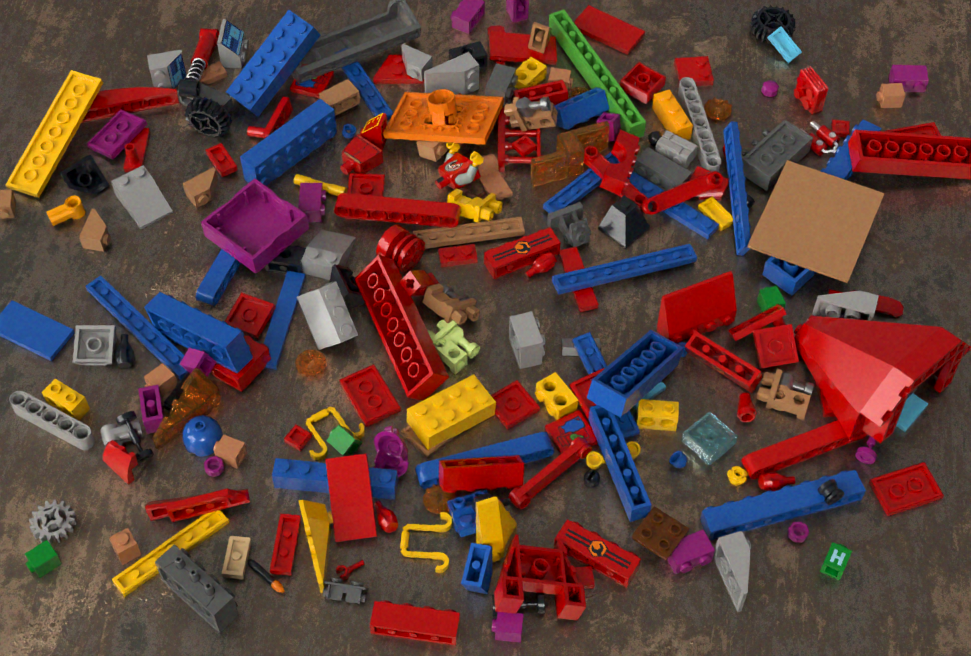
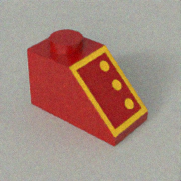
(374, 130)

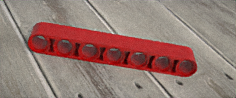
(397, 210)
(797, 449)

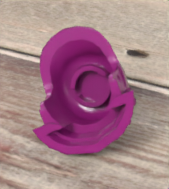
(391, 451)

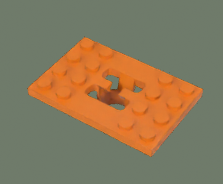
(471, 124)

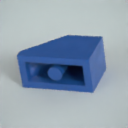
(478, 568)

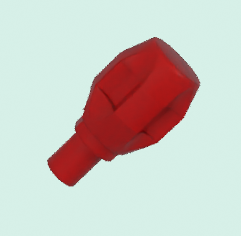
(542, 264)
(774, 481)
(386, 518)

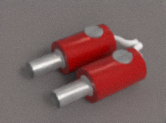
(825, 135)

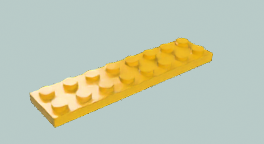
(54, 134)

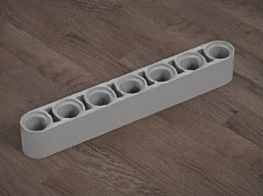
(701, 130)

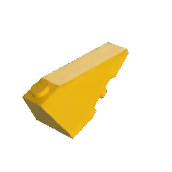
(494, 526)
(318, 534)

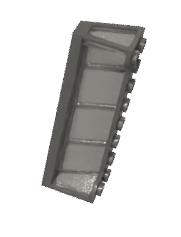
(359, 41)

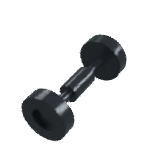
(126, 418)
(540, 603)

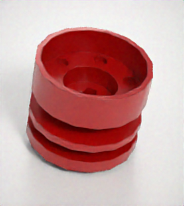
(401, 247)

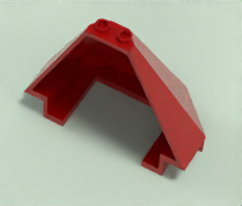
(874, 366)

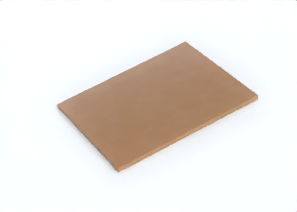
(816, 221)

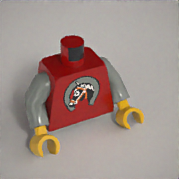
(457, 169)

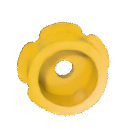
(737, 480)

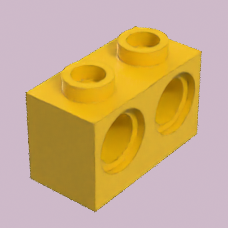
(530, 73)
(559, 395)
(65, 399)
(657, 415)

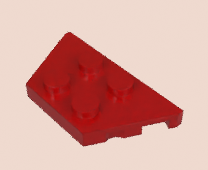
(394, 72)

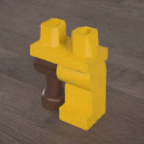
(475, 206)

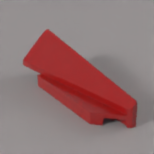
(196, 505)

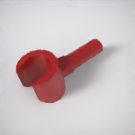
(348, 570)

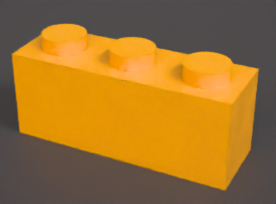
(671, 114)

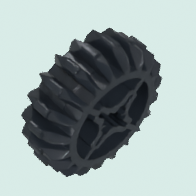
(769, 19)
(208, 117)

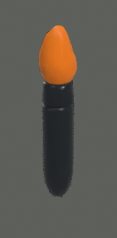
(265, 575)

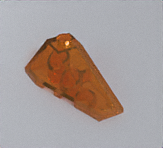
(197, 399)

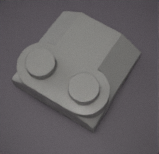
(94, 345)

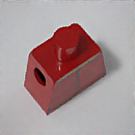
(360, 156)

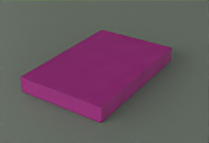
(117, 134)

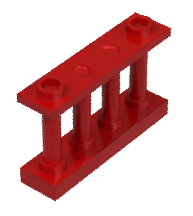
(504, 146)

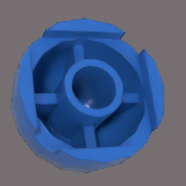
(201, 435)

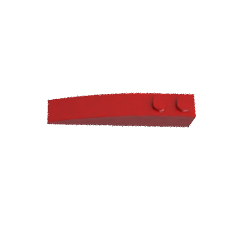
(131, 100)

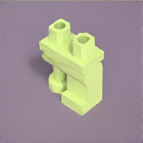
(447, 343)

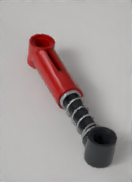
(207, 41)

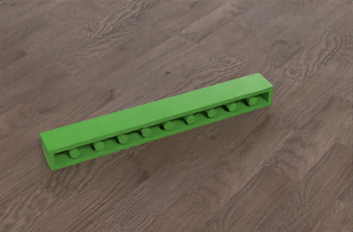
(595, 72)

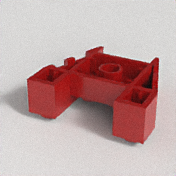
(539, 572)

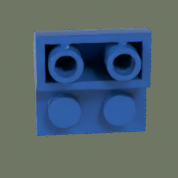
(463, 514)

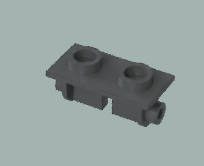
(336, 589)

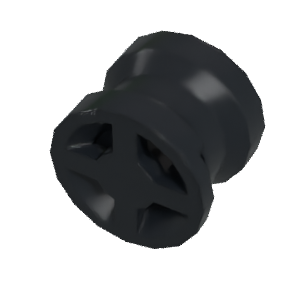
(830, 492)

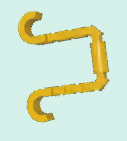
(318, 416)
(432, 555)

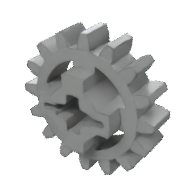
(52, 521)

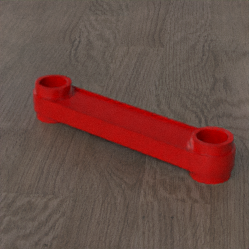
(599, 164)
(682, 192)
(521, 496)

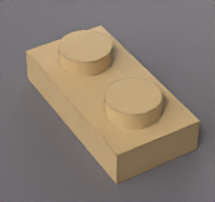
(236, 557)

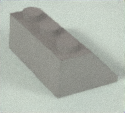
(327, 315)

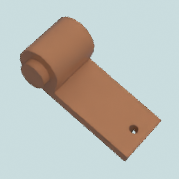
(492, 179)

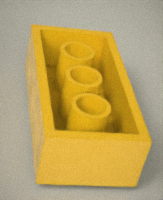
(451, 411)

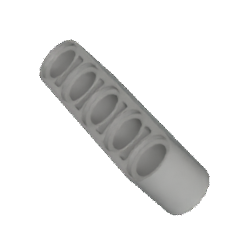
(58, 426)

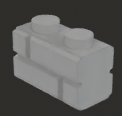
(676, 149)

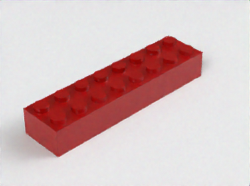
(910, 154)
(401, 328)

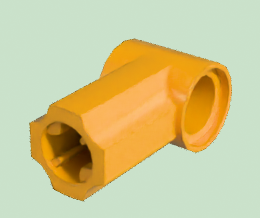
(71, 208)

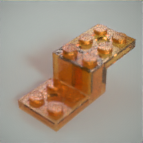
(569, 154)

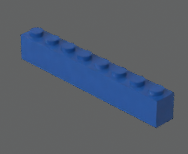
(778, 505)

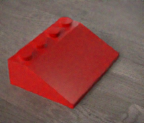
(698, 308)

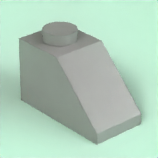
(416, 62)

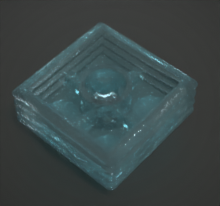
(698, 438)

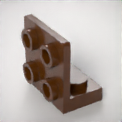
(660, 533)

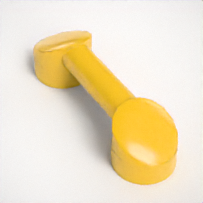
(595, 459)

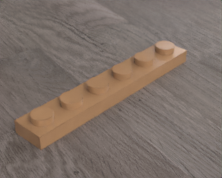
(471, 232)

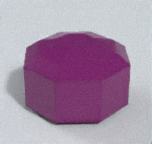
(770, 88)
(214, 466)
(798, 532)

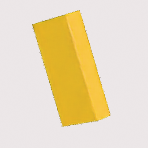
(716, 212)

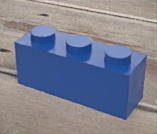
(581, 108)

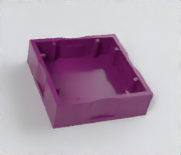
(255, 225)

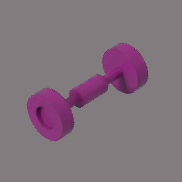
(866, 454)

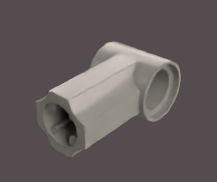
(119, 433)

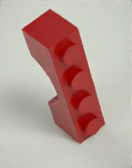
(616, 174)

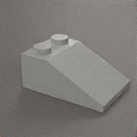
(456, 75)
(141, 197)
(325, 251)
(847, 305)
(733, 562)

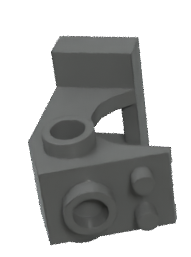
(573, 230)

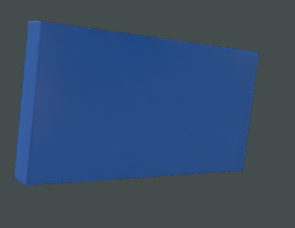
(33, 330)

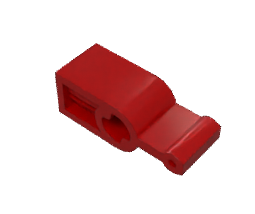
(416, 282)

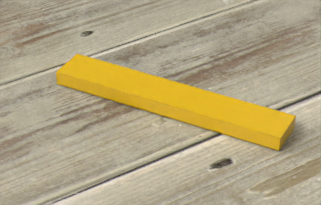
(187, 538)

